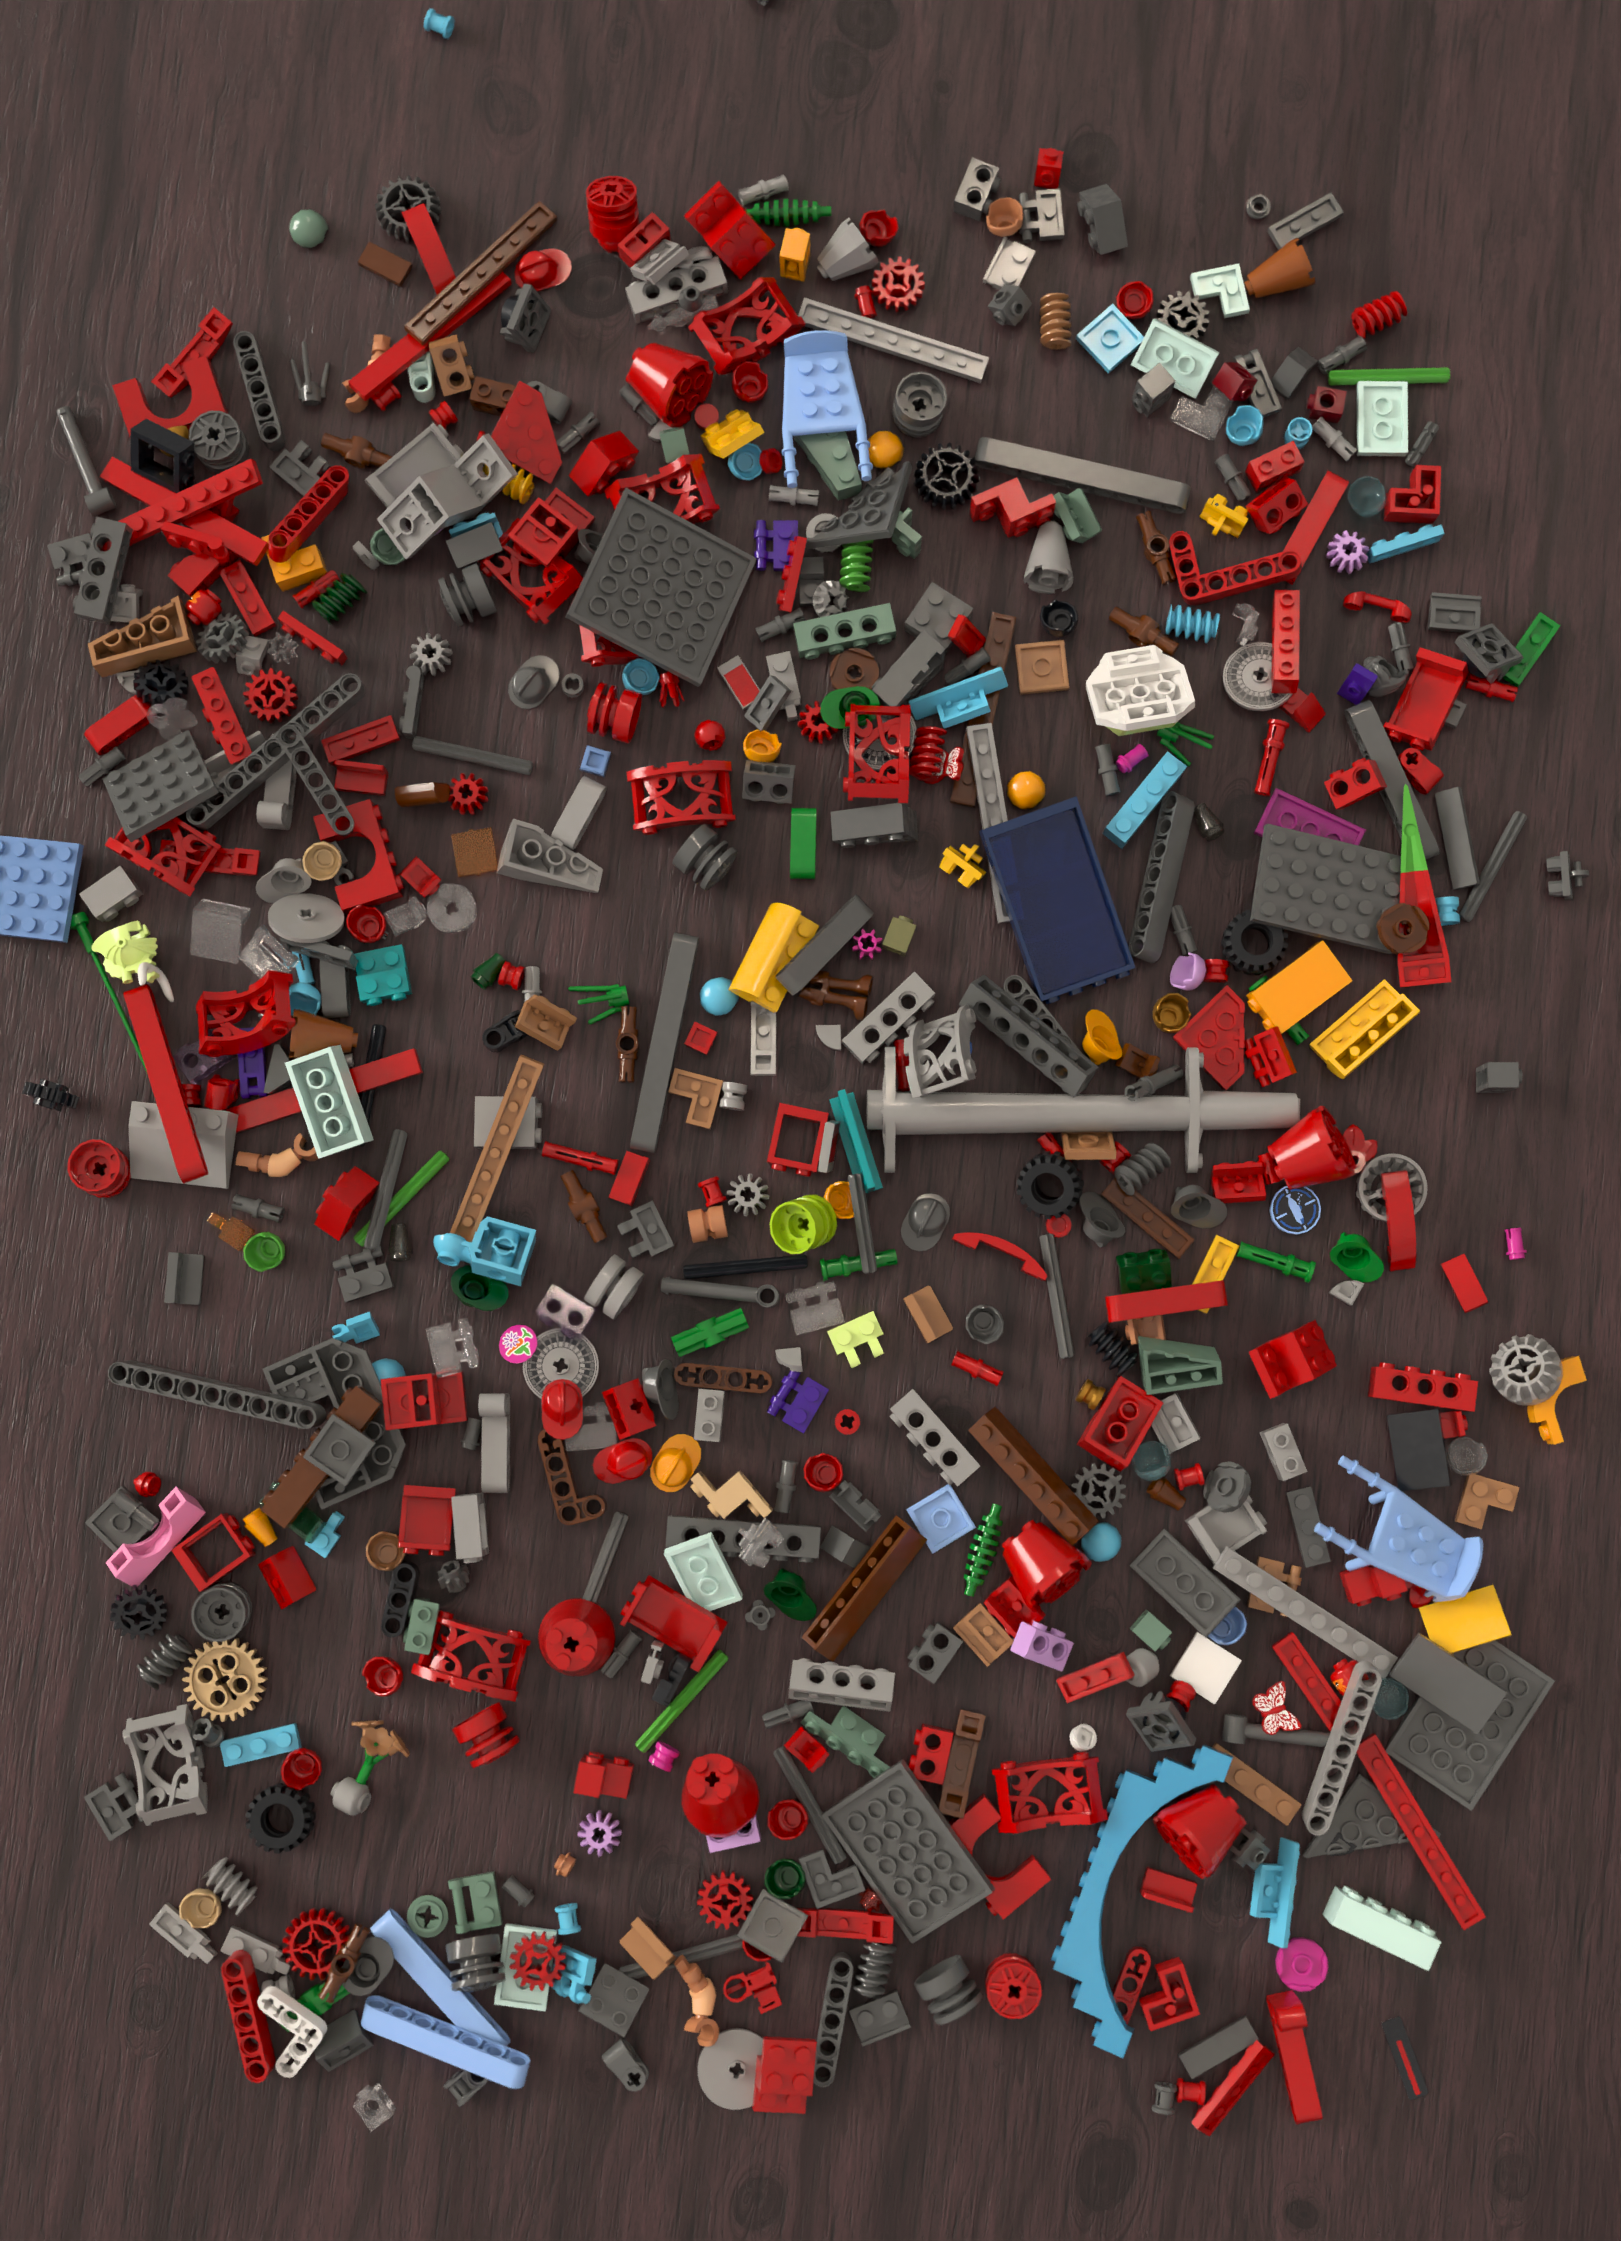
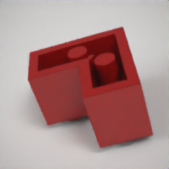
(603, 460)
(1419, 502)
(345, 1202)
(1371, 1582)
(603, 1776)
(1174, 2001)

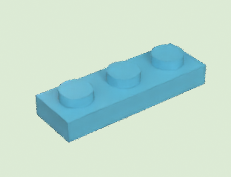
(1405, 542)
(260, 1744)

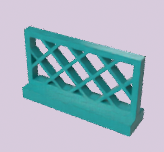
(855, 1140)

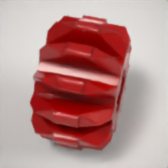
(808, 723)
(470, 803)

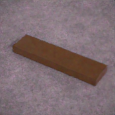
(1149, 1219)

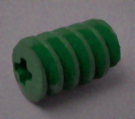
(338, 597)

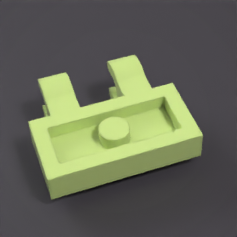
(855, 1333)

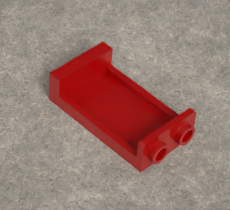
(1426, 699)
(674, 1620)

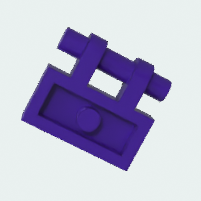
(781, 535)
(804, 1405)

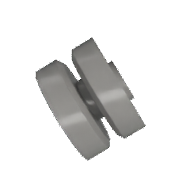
(611, 1285)

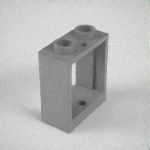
(470, 1527)

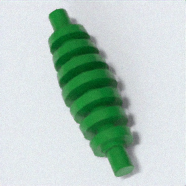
(788, 212)
(983, 1550)

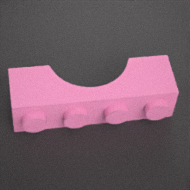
(136, 1561)

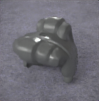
(1388, 676)

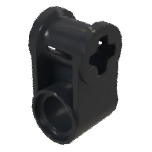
(506, 1030)

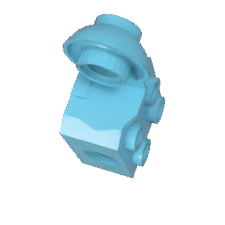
(497, 1250)

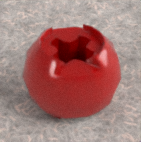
(709, 735)

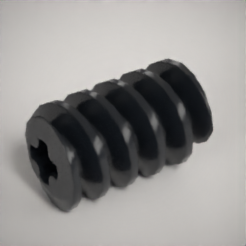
(1112, 1348)

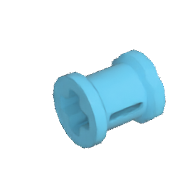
(439, 23)
(567, 1919)

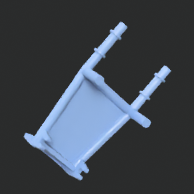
(820, 395)
(1411, 1543)

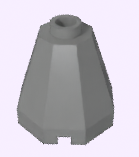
(846, 253)

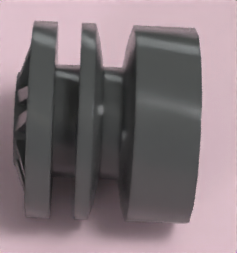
(923, 392)
(225, 452)
(467, 595)
(701, 854)
(209, 1619)
(475, 1962)
(951, 1995)

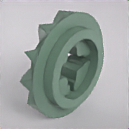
(417, 1922)

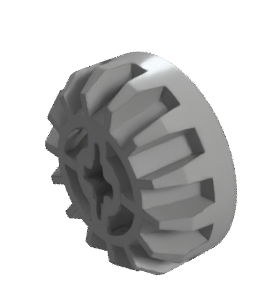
(1389, 1163)
(1542, 1374)

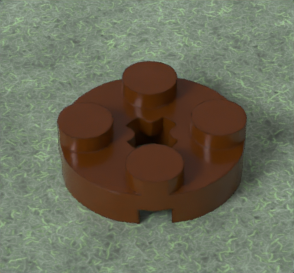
(847, 661)
(1389, 925)

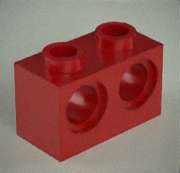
(643, 239)
(1274, 465)
(1275, 501)
(1356, 788)
(937, 1754)

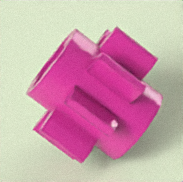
(863, 938)

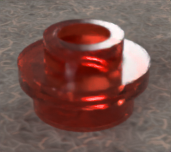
(870, 1900)

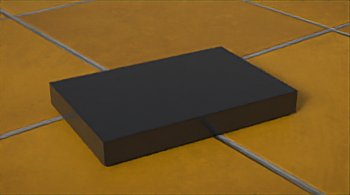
(1419, 1450)

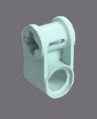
(420, 374)

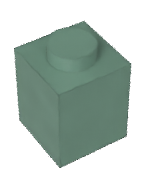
(673, 443)
(1151, 1631)

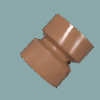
(707, 1223)

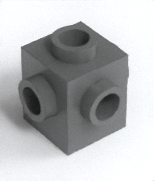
(1009, 305)
(1249, 1849)

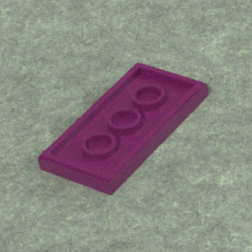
(1299, 815)

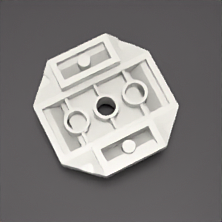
(1139, 691)

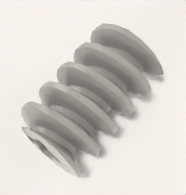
(230, 1885)

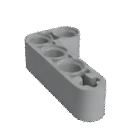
(278, 801)
(495, 1460)

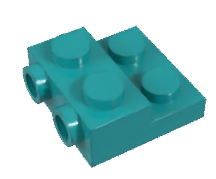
(382, 975)

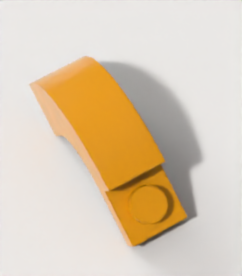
(1545, 1411)

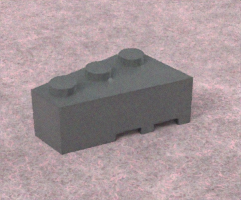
(910, 672)
(874, 825)

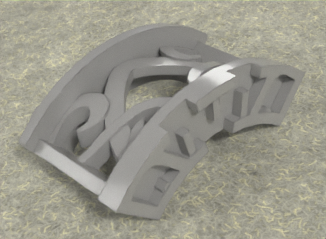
(922, 1035)
(194, 1790)

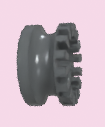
(574, 678)

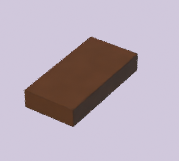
(385, 264)

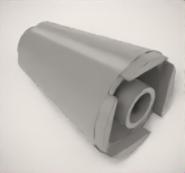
(1049, 561)

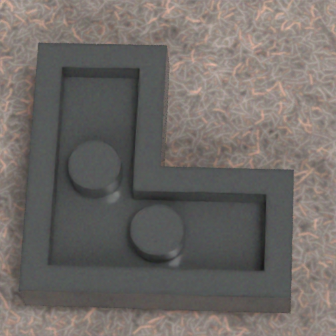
(829, 1886)

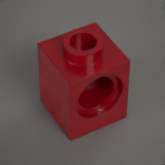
(1235, 381)
(1334, 397)

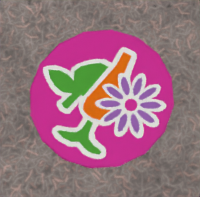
(518, 1344)

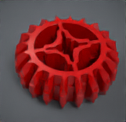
(296, 1949)

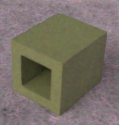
(899, 935)

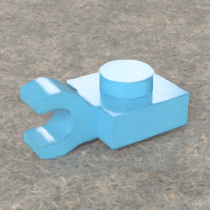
(358, 1328)
(327, 1537)

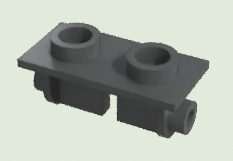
(849, 1500)

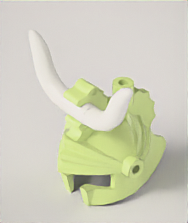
(131, 955)

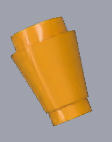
(260, 1526)

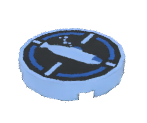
(1295, 1210)

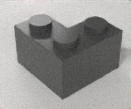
(1105, 216)

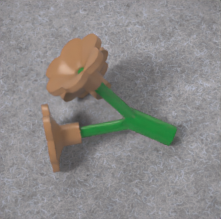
(378, 1743)

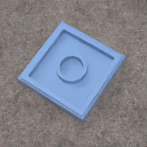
(941, 1518)

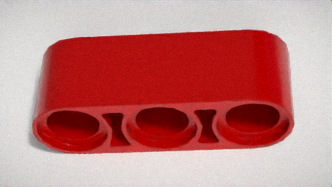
(118, 725)

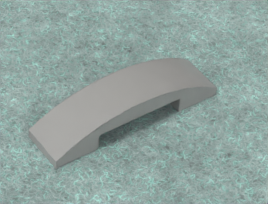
(763, 1041)

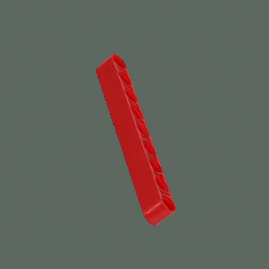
(165, 1084)

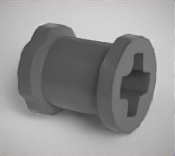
(205, 1731)
(1164, 2098)

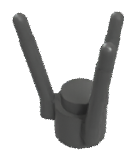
(309, 392)

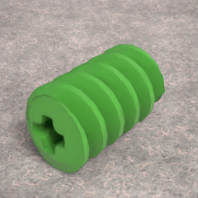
(854, 566)

